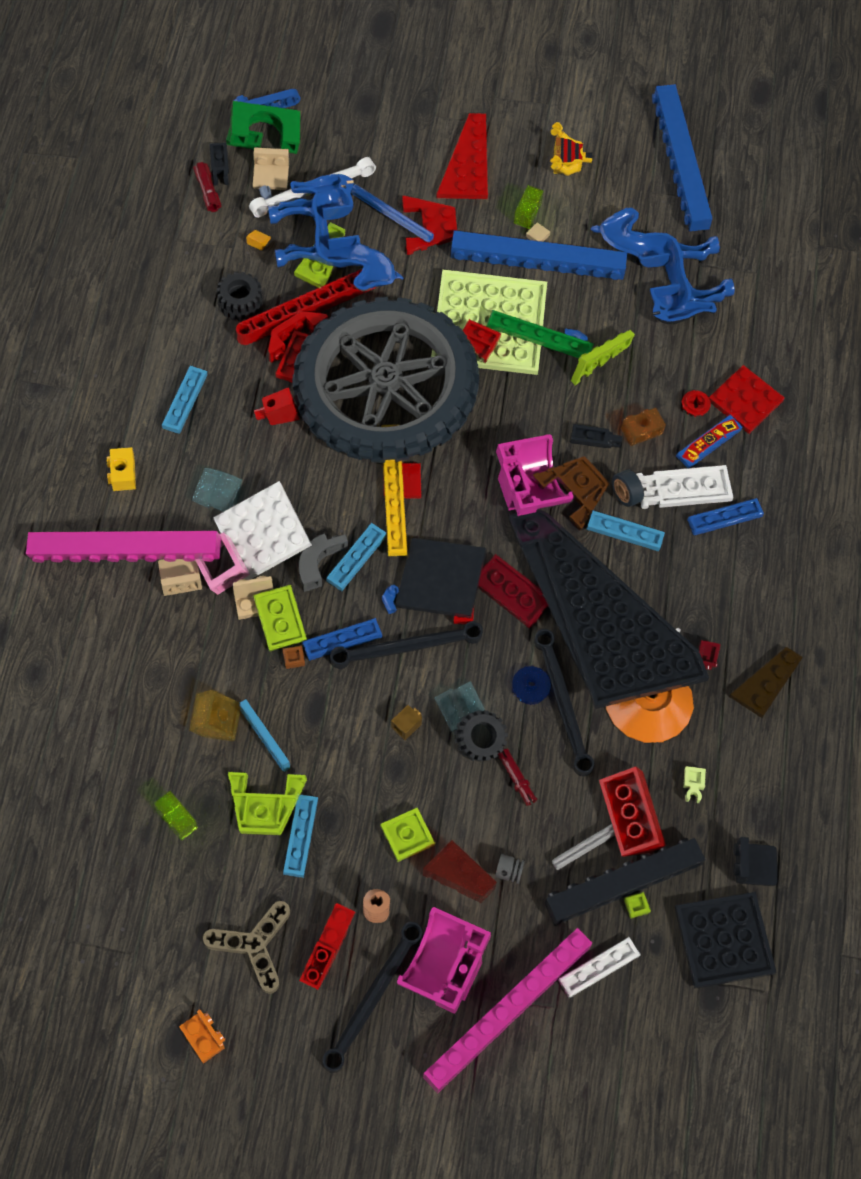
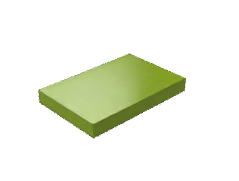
(279, 617)

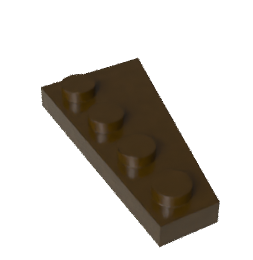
(764, 685)

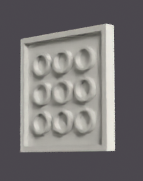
(264, 529)

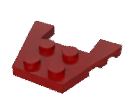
(436, 218)

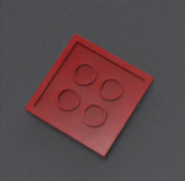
(746, 399)

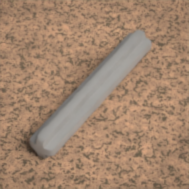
(583, 847)

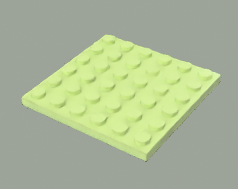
(476, 295)

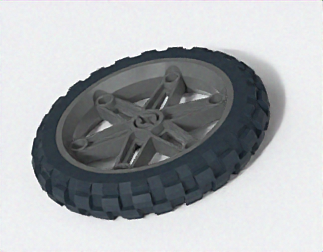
(395, 442)

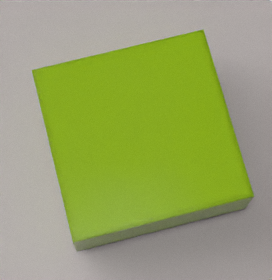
(637, 905)

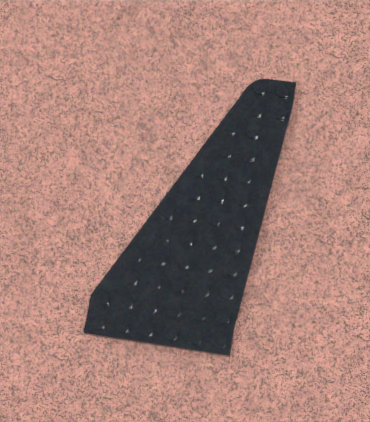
(609, 630)

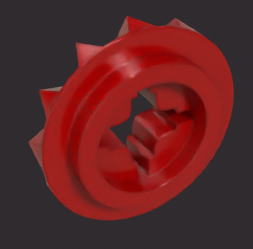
(702, 400)

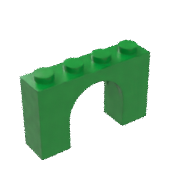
(284, 120)

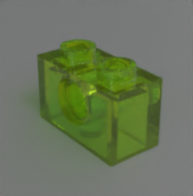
(528, 207)
(175, 815)

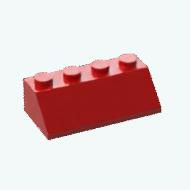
(632, 812)

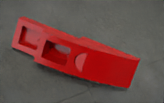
(327, 946)

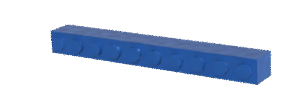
(682, 158)
(538, 255)

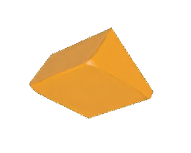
(257, 239)

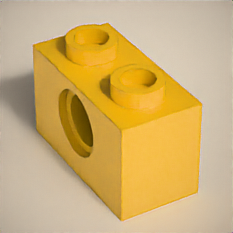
(125, 478)

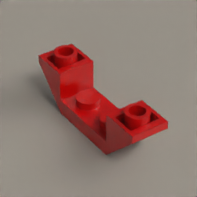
(286, 329)

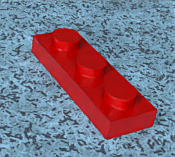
(286, 367)

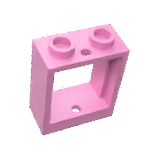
(232, 575)

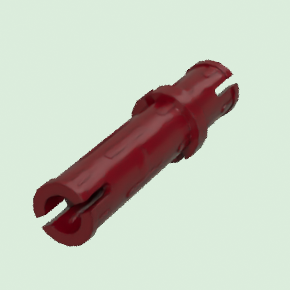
(517, 777)

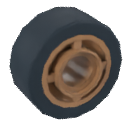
(628, 488)

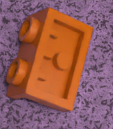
(202, 1036)

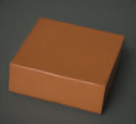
(293, 657)

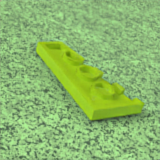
(314, 271)
(601, 355)

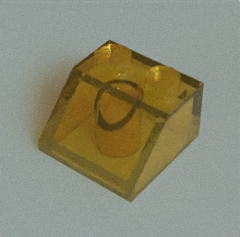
(215, 716)

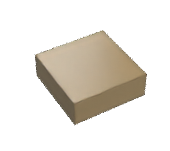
(538, 233)

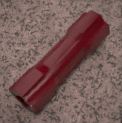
(204, 178)

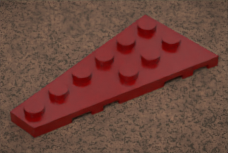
(467, 169)

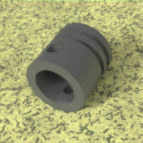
(509, 868)

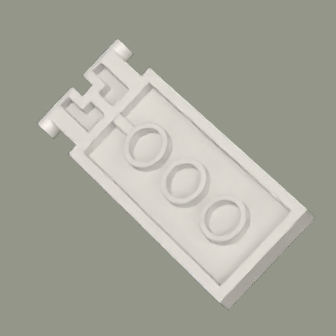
(686, 487)

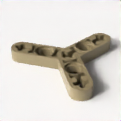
(262, 939)

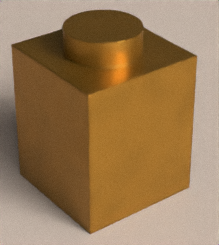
(406, 722)

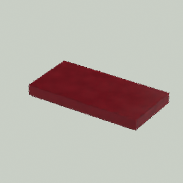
(512, 591)

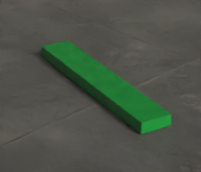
(538, 334)

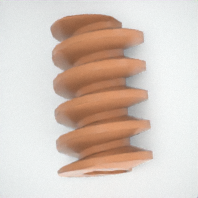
(376, 906)

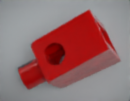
(278, 408)

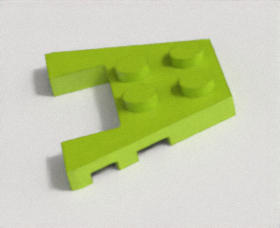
(264, 812)

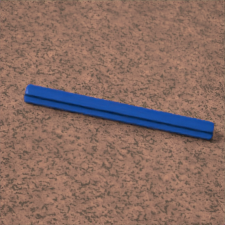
(392, 213)

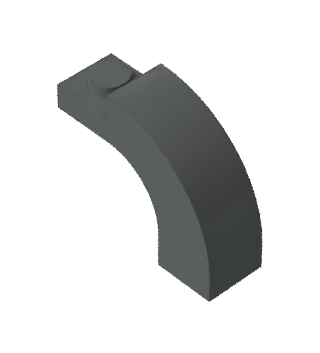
(311, 557)

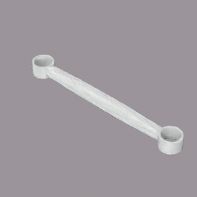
(259, 206)

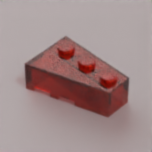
(459, 871)

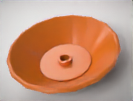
(654, 718)

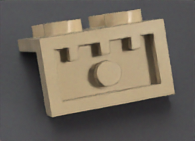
(271, 168)
(179, 576)
(244, 592)

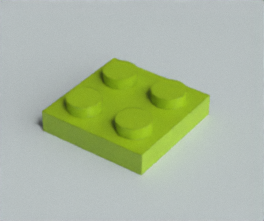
(407, 834)

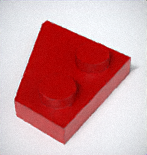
(482, 339)

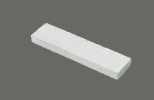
(599, 967)

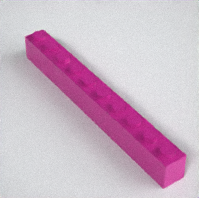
(123, 546)
(507, 1010)

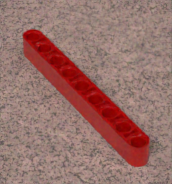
(283, 311)

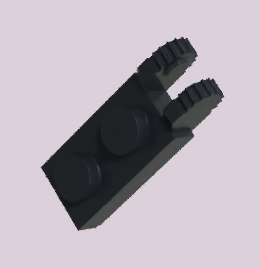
(219, 161)

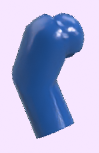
(576, 333)

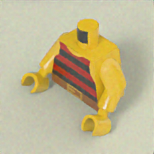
(567, 153)

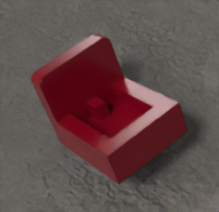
(709, 652)

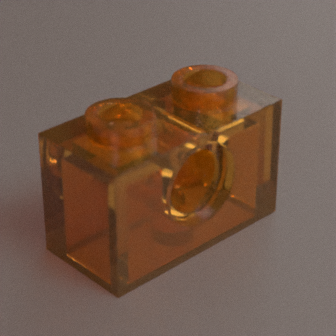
(650, 419)

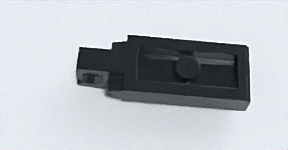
(594, 437)

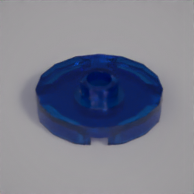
(531, 694)

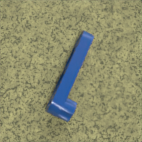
(291, 98)

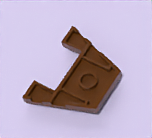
(582, 480)

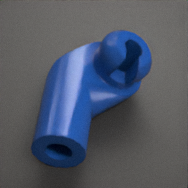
(388, 598)

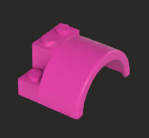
(518, 463)
(444, 962)

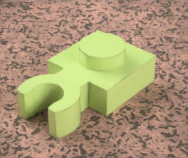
(694, 780)

